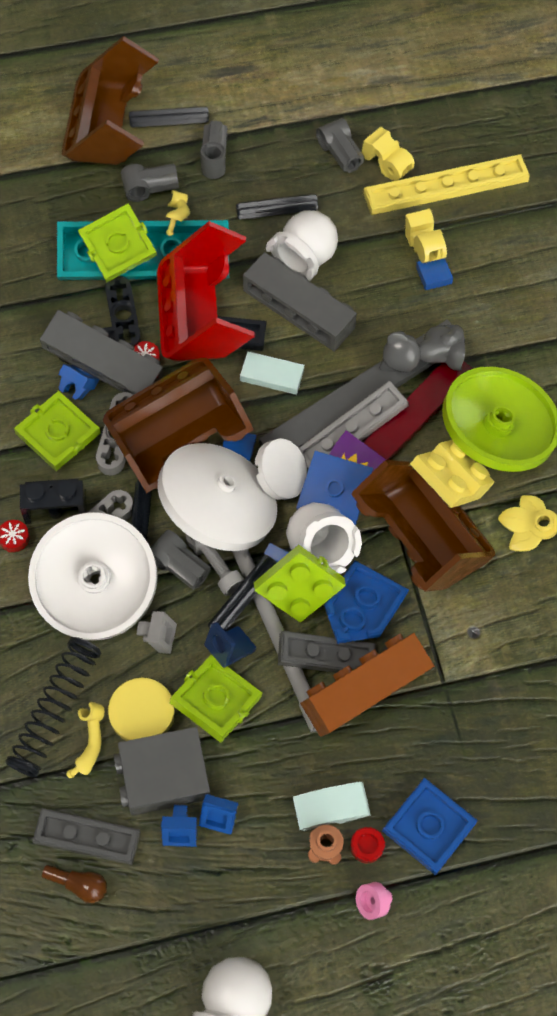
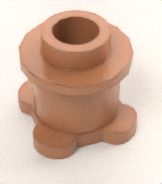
(321, 853)

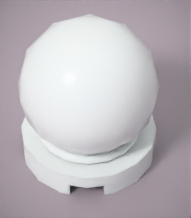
(305, 242)
(326, 534)
(236, 989)

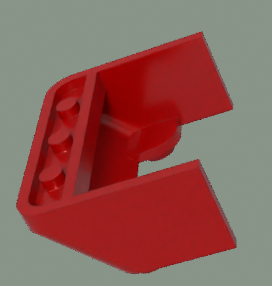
(188, 297)

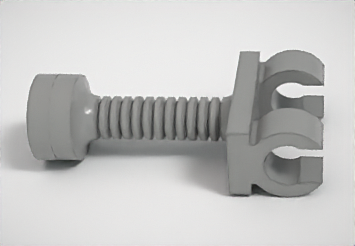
(229, 579)

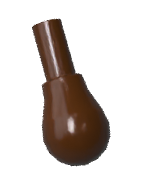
(85, 885)

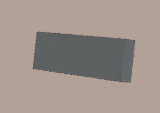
(320, 652)
(86, 836)

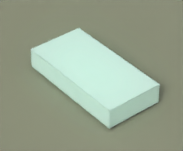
(272, 373)

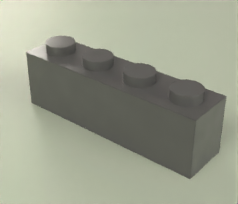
(299, 301)
(100, 355)

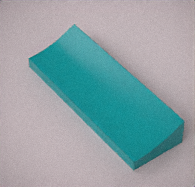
(75, 263)

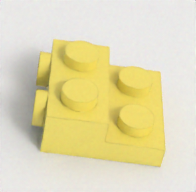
(453, 474)

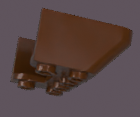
(173, 414)
(436, 536)

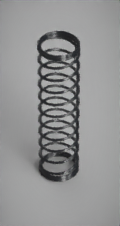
(21, 764)

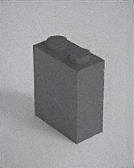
(162, 771)

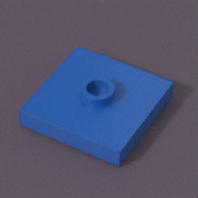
(332, 482)
(429, 826)

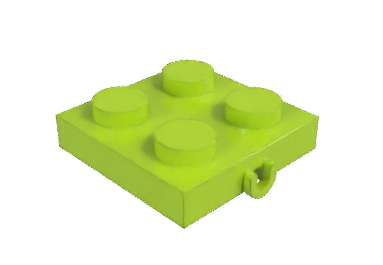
(117, 242)
(57, 430)
(299, 583)
(215, 698)

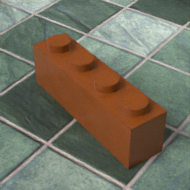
(367, 684)

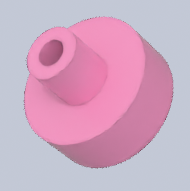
(373, 900)

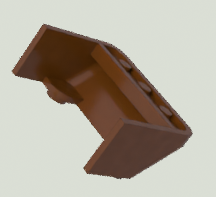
(100, 102)

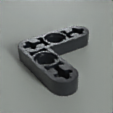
(116, 331)

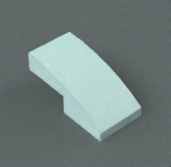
(331, 805)

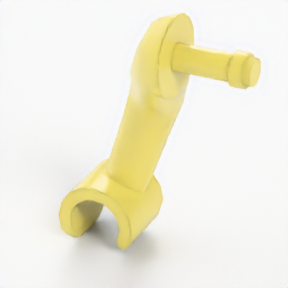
(181, 211)
(88, 758)

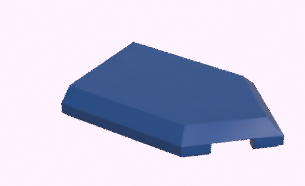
(364, 604)

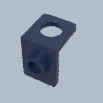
(228, 645)

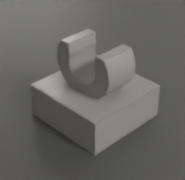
(158, 632)

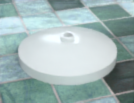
(216, 497)
(69, 558)

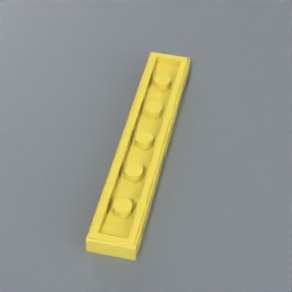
(446, 184)

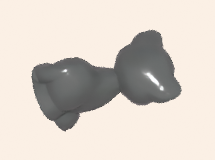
(439, 345)

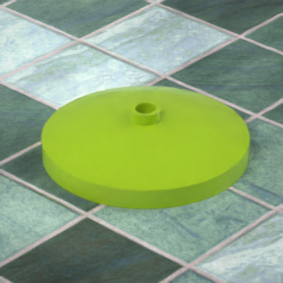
(501, 419)

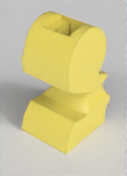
(392, 159)
(421, 235)

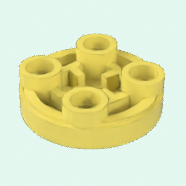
(140, 709)

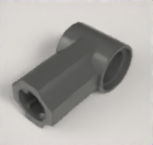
(338, 140)
(214, 150)
(142, 181)
(172, 555)

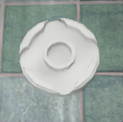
(281, 469)

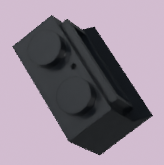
(52, 496)

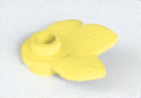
(525, 523)

